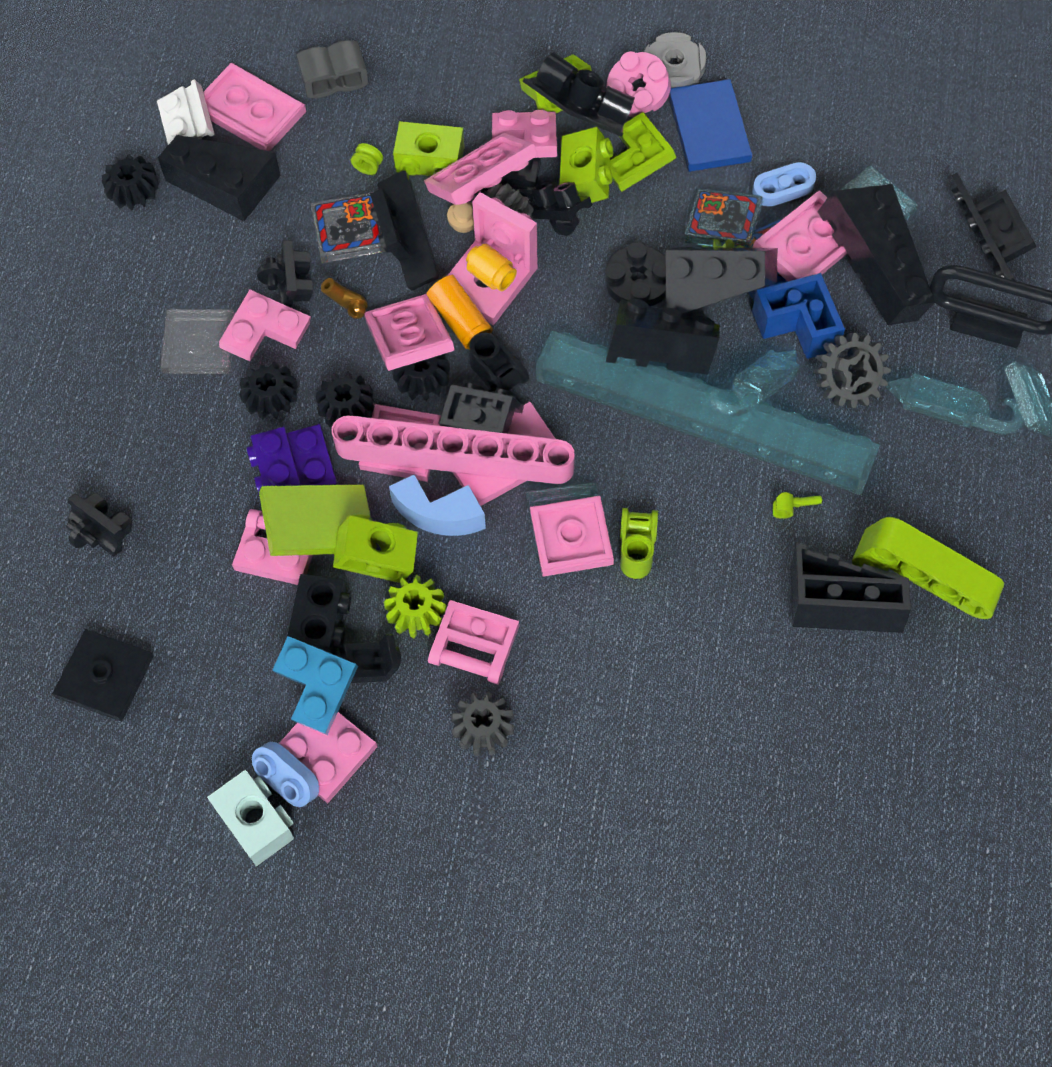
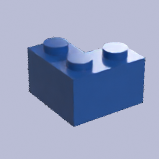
(800, 307)

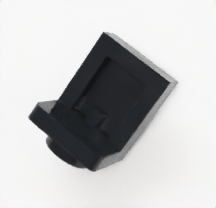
(374, 659)

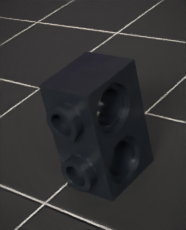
(309, 616)

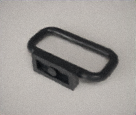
(985, 319)

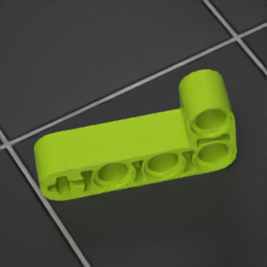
(930, 565)

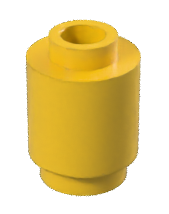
(490, 267)

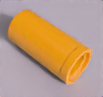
(458, 309)

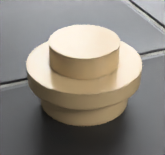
(461, 217)

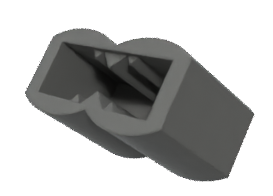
(332, 69)

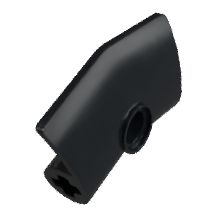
(581, 94)

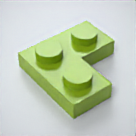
(645, 152)

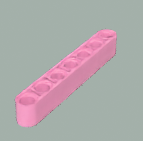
(466, 460)

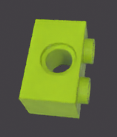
(427, 147)
(587, 163)
(357, 554)

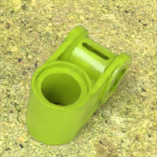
(637, 537)

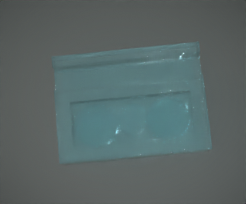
(1031, 397)

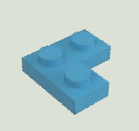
(324, 678)

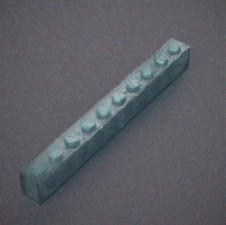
(684, 405)

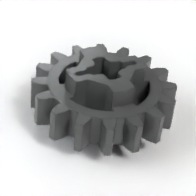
(858, 358)

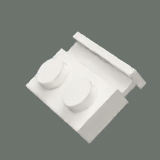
(185, 113)

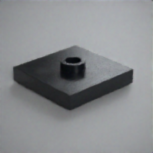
(103, 675)

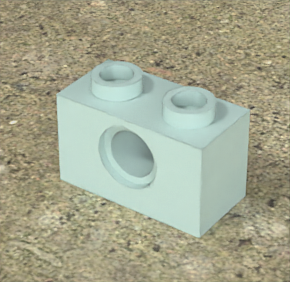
(257, 838)

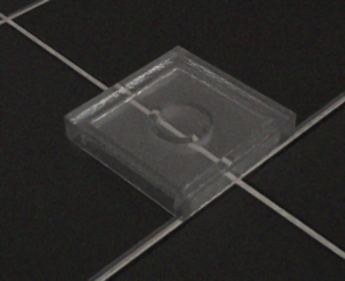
(193, 341)

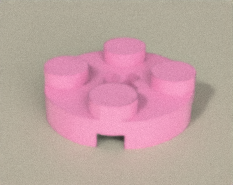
(654, 74)

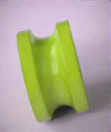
(366, 159)

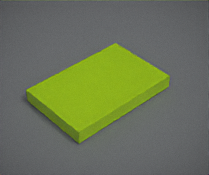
(308, 516)

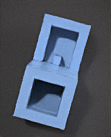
(449, 516)

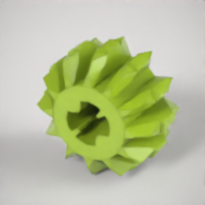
(428, 608)

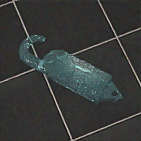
(758, 382)
(952, 404)

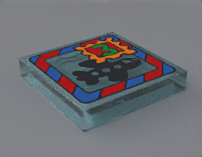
(723, 217)

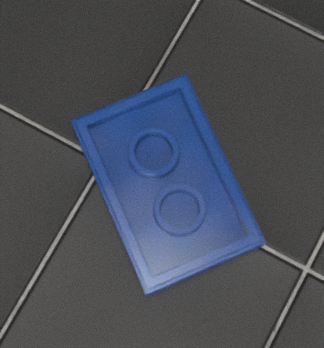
(709, 125)

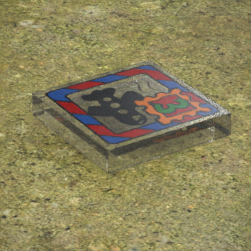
(346, 228)

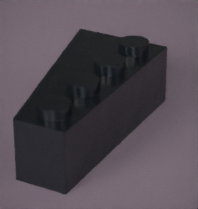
(881, 250)

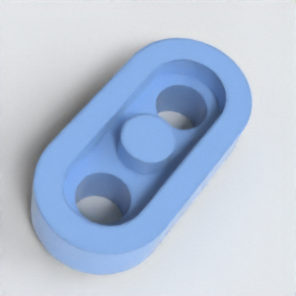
(782, 183)
(285, 774)

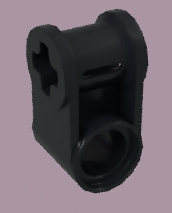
(498, 370)

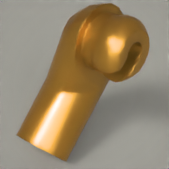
(350, 300)

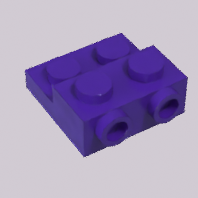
(291, 458)

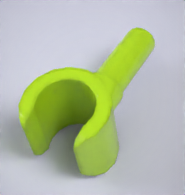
(785, 502)

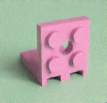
(513, 237)

